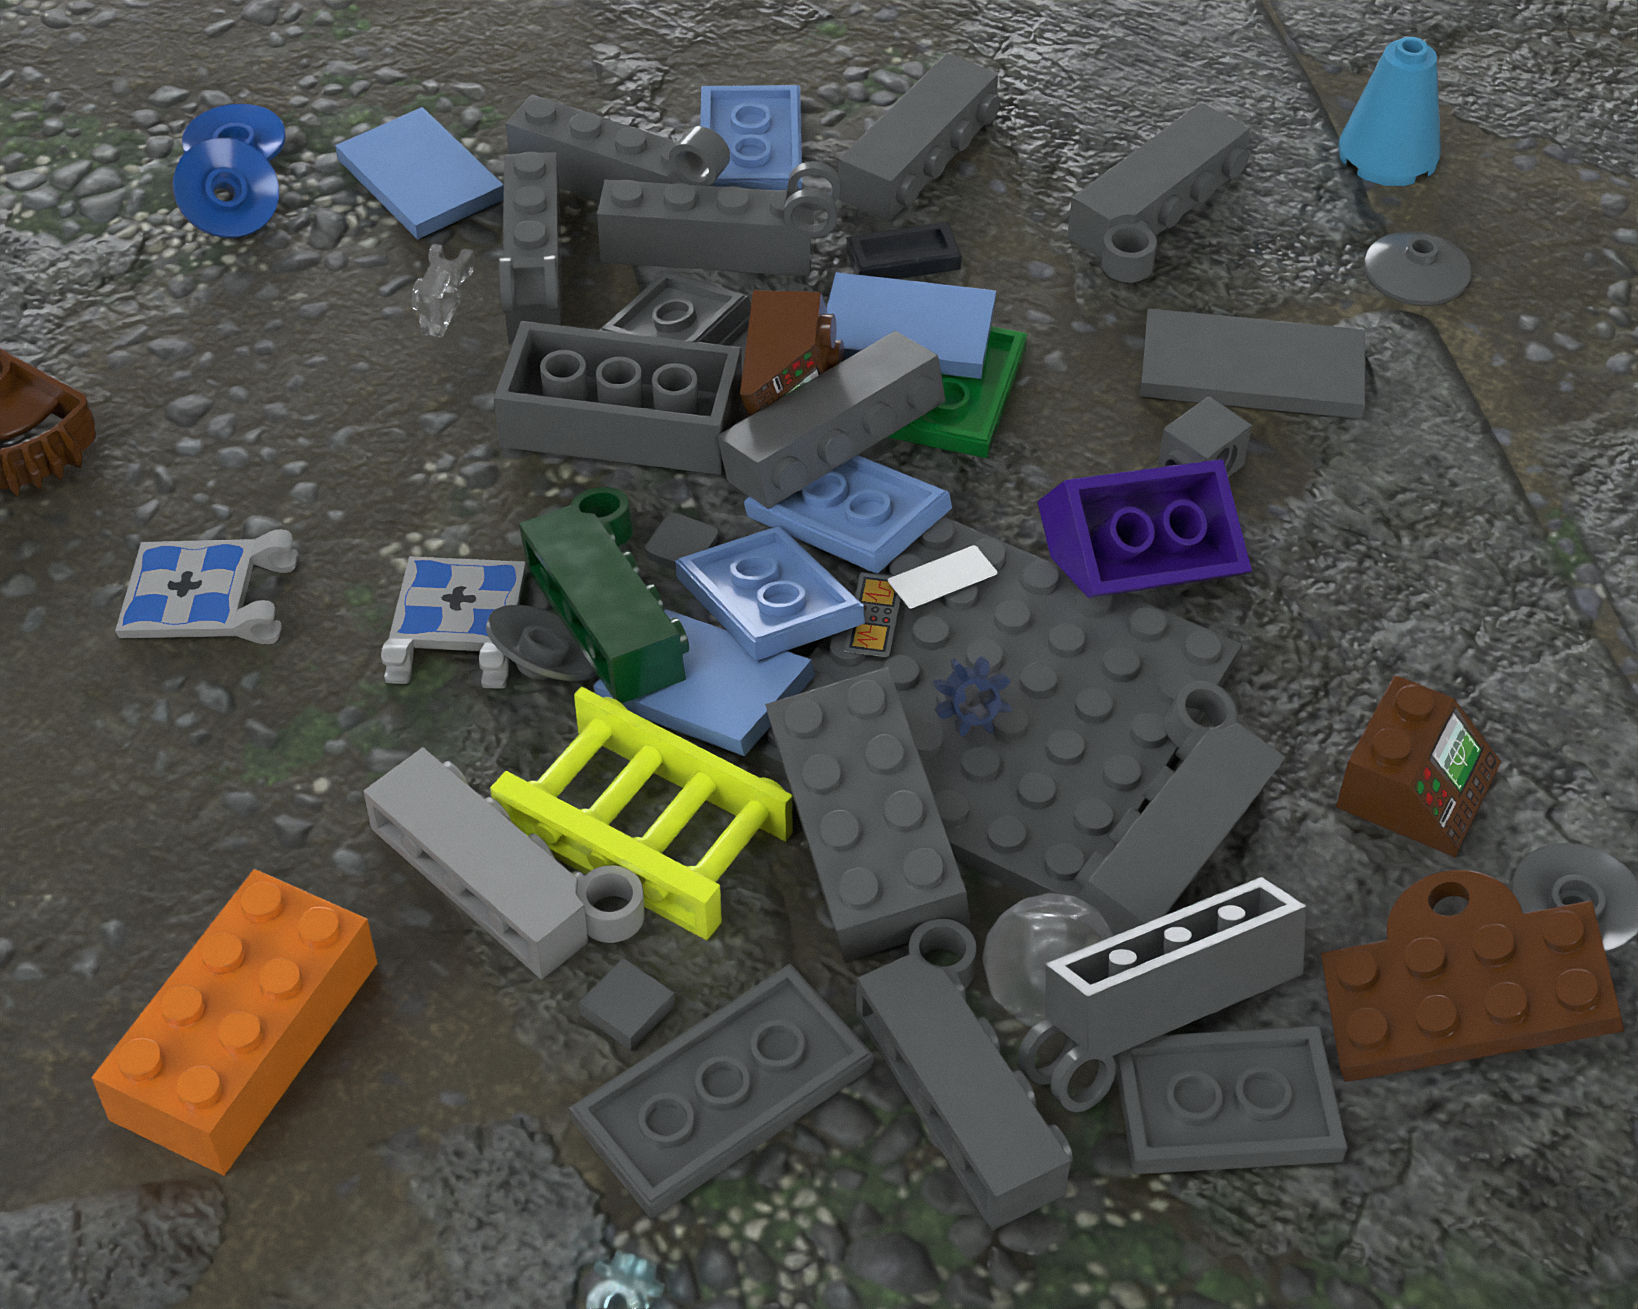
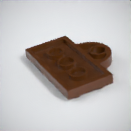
(1468, 980)

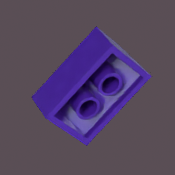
(1145, 528)

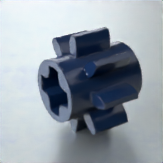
(988, 695)

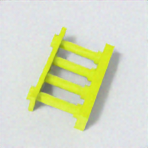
(588, 842)

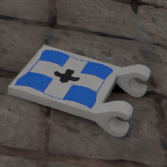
(203, 588)
(447, 608)

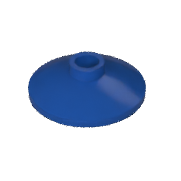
(239, 122)
(228, 166)

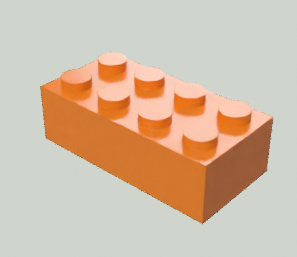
(236, 1021)

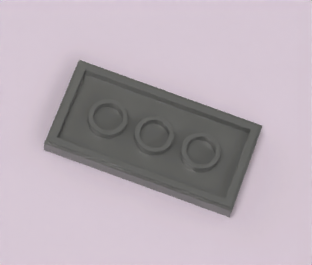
(1254, 363)
(720, 1090)

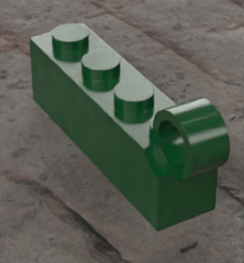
(601, 594)

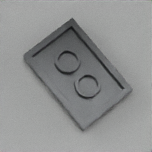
(1229, 1101)

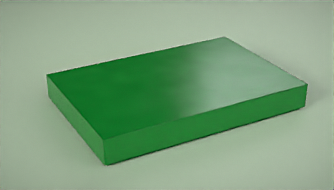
(972, 405)

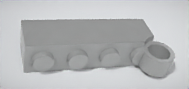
(496, 869)

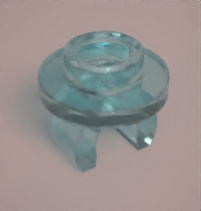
(627, 1276)

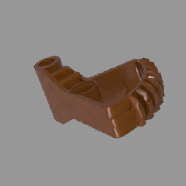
(25, 402)

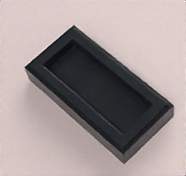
(905, 252)

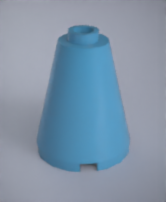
(1397, 117)

